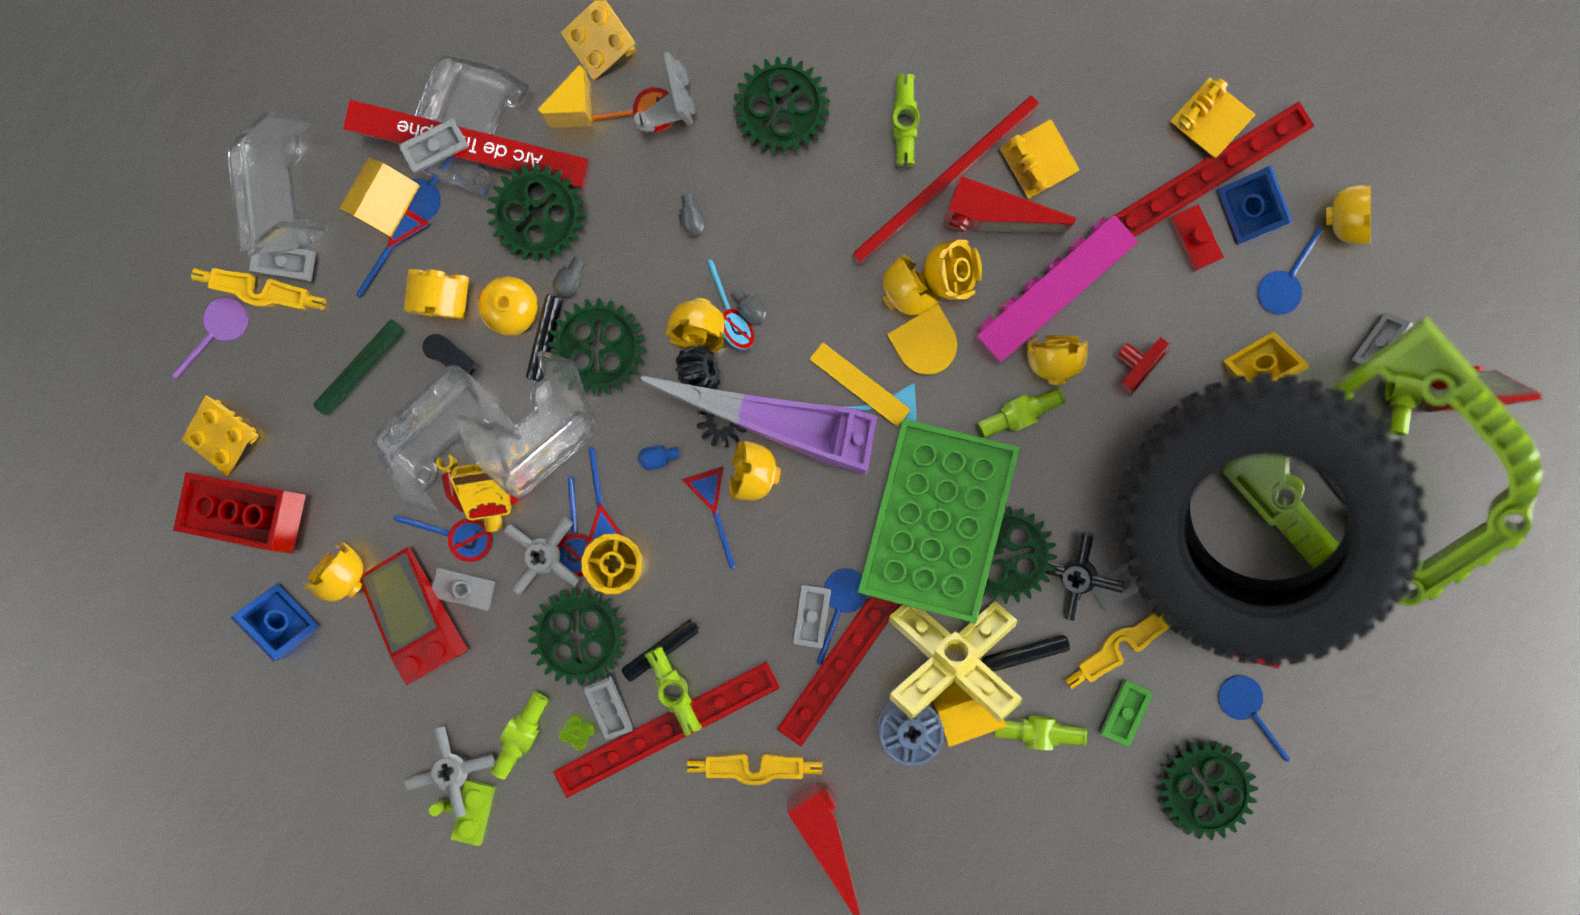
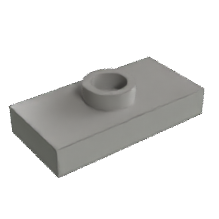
(463, 588)
(1111, 598)
(607, 708)

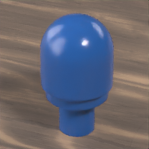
(657, 456)

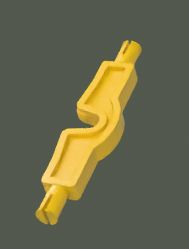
(244, 287)
(1109, 655)
(771, 768)

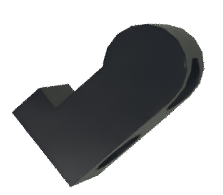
(445, 351)

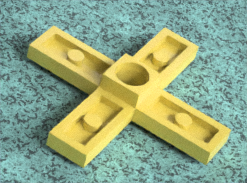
(941, 672)

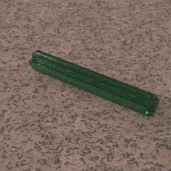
(358, 367)

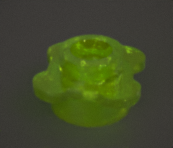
(568, 735)

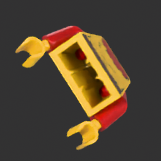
(475, 493)

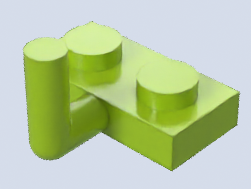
(477, 803)

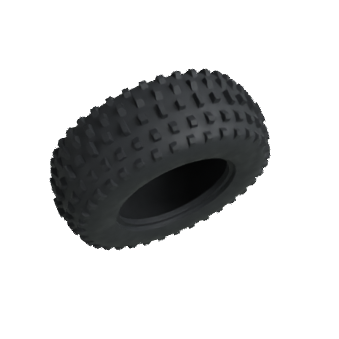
(1285, 615)

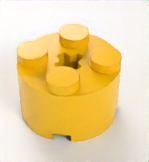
(436, 294)

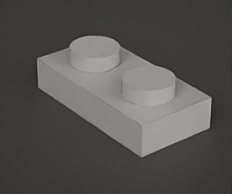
(433, 146)
(287, 264)
(1384, 332)
(811, 616)

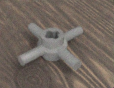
(552, 555)
(444, 763)

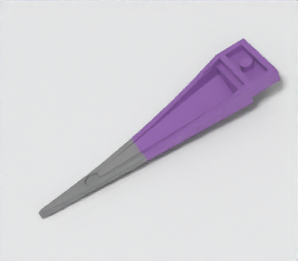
(820, 431)

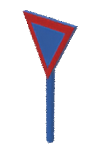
(407, 226)
(707, 488)
(602, 522)

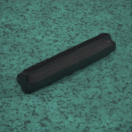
(546, 324)
(669, 644)
(1027, 653)

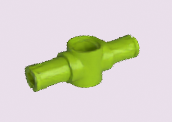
(905, 134)
(1402, 400)
(1020, 413)
(678, 705)
(1042, 733)
(519, 735)

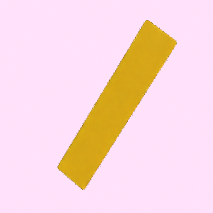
(860, 384)

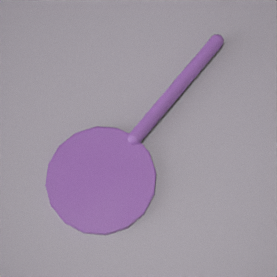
(223, 320)

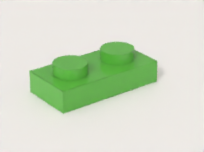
(1126, 713)

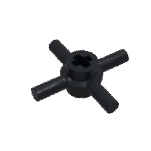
(1088, 572)

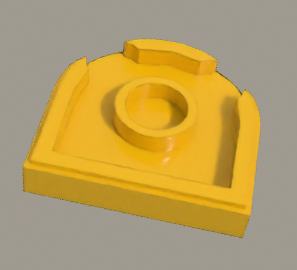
(925, 342)

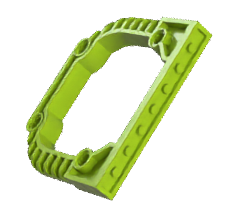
(1414, 359)

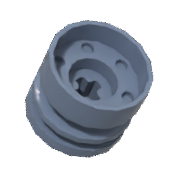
(910, 752)

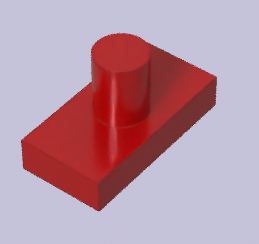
(1196, 237)
(1141, 363)

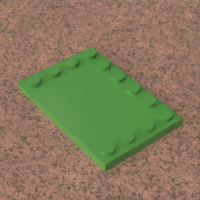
(939, 520)

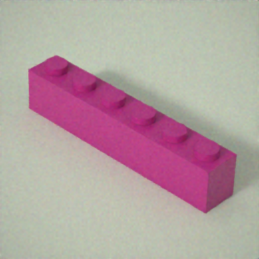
(1056, 289)

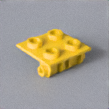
(598, 38)
(1212, 117)
(1039, 158)
(218, 435)

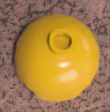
(1351, 215)
(953, 269)
(907, 288)
(508, 306)
(696, 324)
(1057, 358)
(753, 472)
(612, 563)
(336, 575)

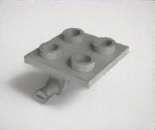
(672, 107)

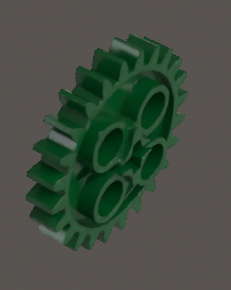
(760, 89)
(517, 192)
(624, 347)
(1013, 581)
(605, 634)
(1228, 774)

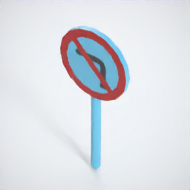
(736, 329)

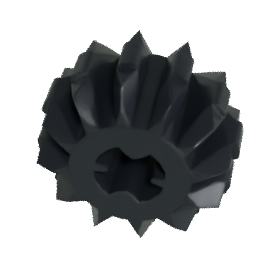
(698, 367)
(724, 433)

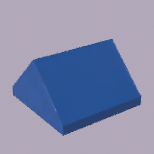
(1255, 205)
(275, 623)

